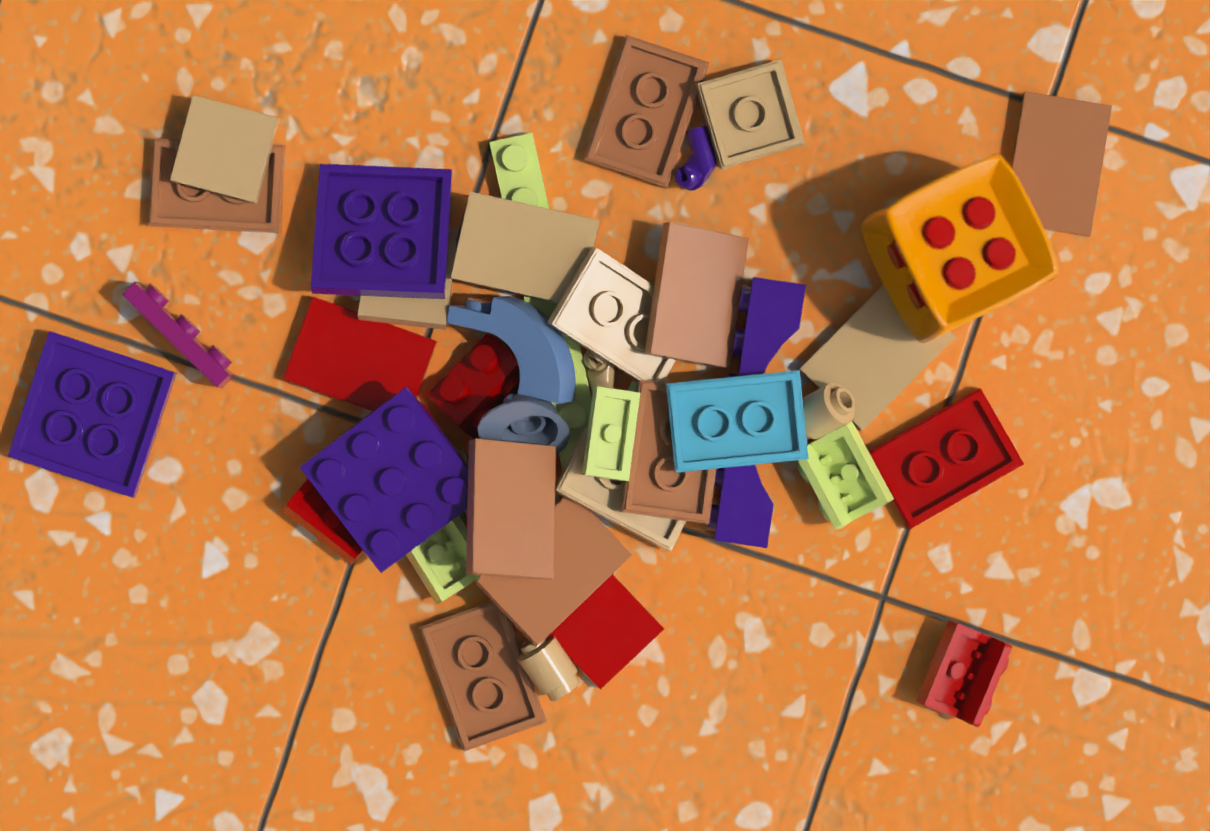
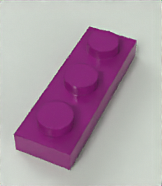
(180, 333)

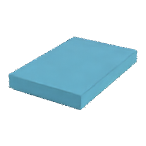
(737, 421)

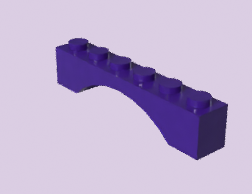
(771, 319)

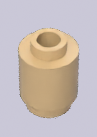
(827, 410)
(549, 668)

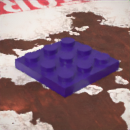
(381, 231)
(92, 414)
(391, 479)

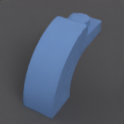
(539, 348)

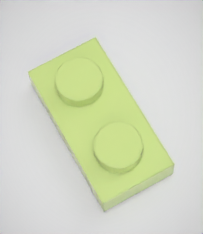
(611, 433)

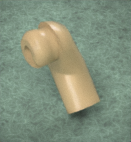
(599, 372)

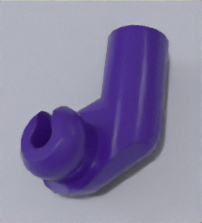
(700, 163)

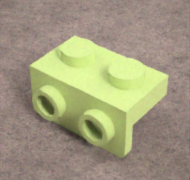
(843, 476)
(442, 560)

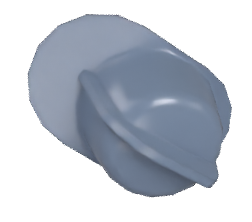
(525, 421)

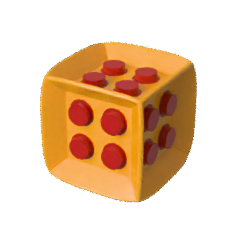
(959, 248)

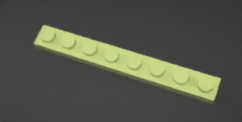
(522, 182)

